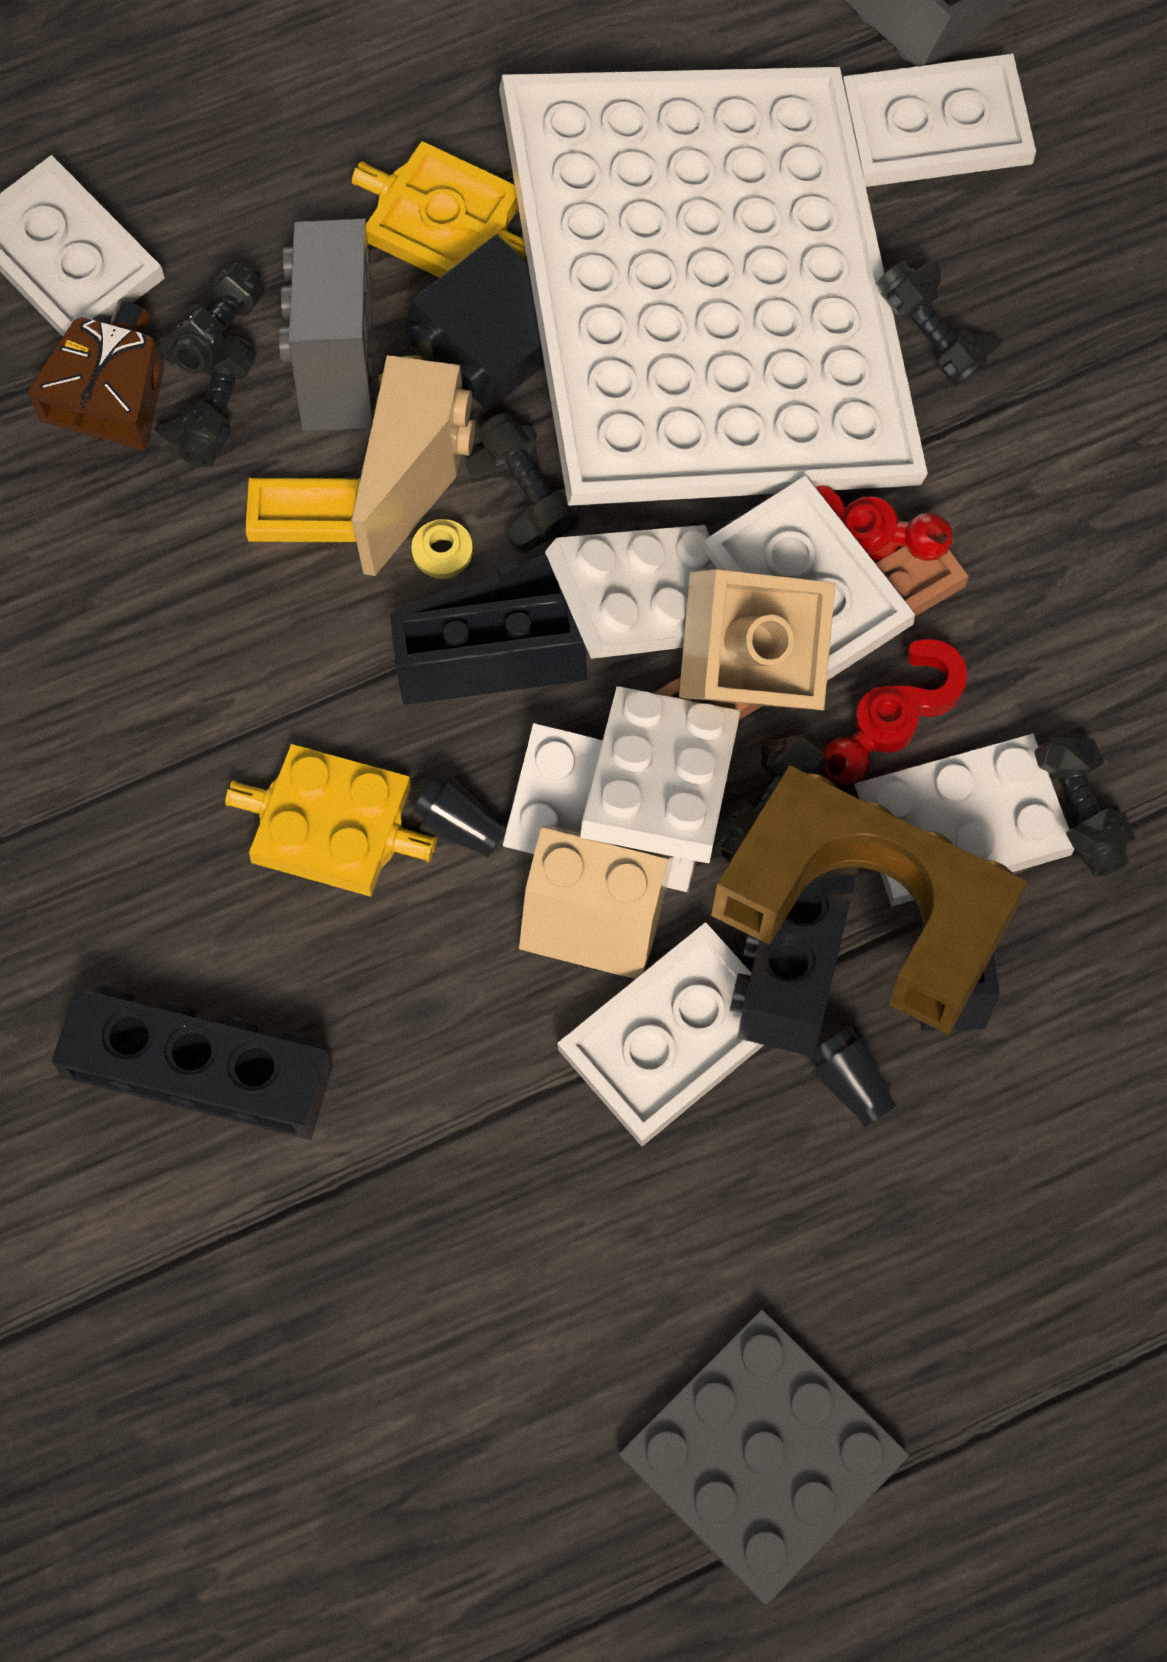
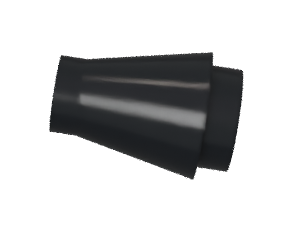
(456, 816)
(851, 1074)

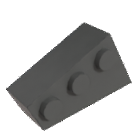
(328, 323)

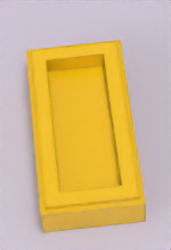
(301, 509)

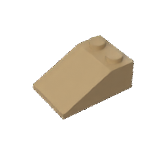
(410, 454)

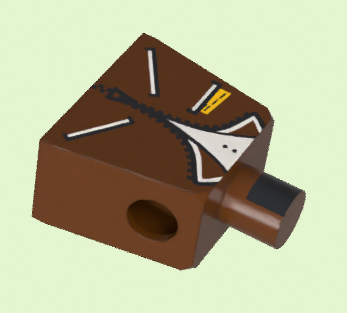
(103, 379)

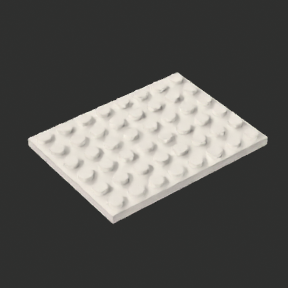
(707, 284)

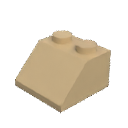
(757, 639)
(593, 902)

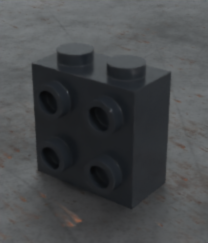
(481, 320)

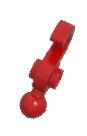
(881, 531)
(890, 714)

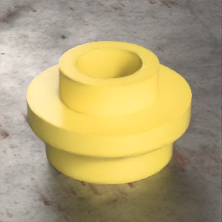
(444, 564)

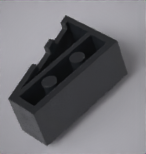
(488, 637)

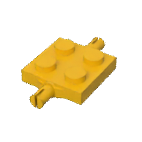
(438, 209)
(330, 820)

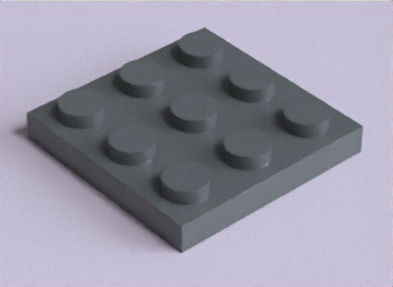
(763, 1457)

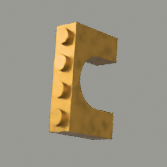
(818, 829)

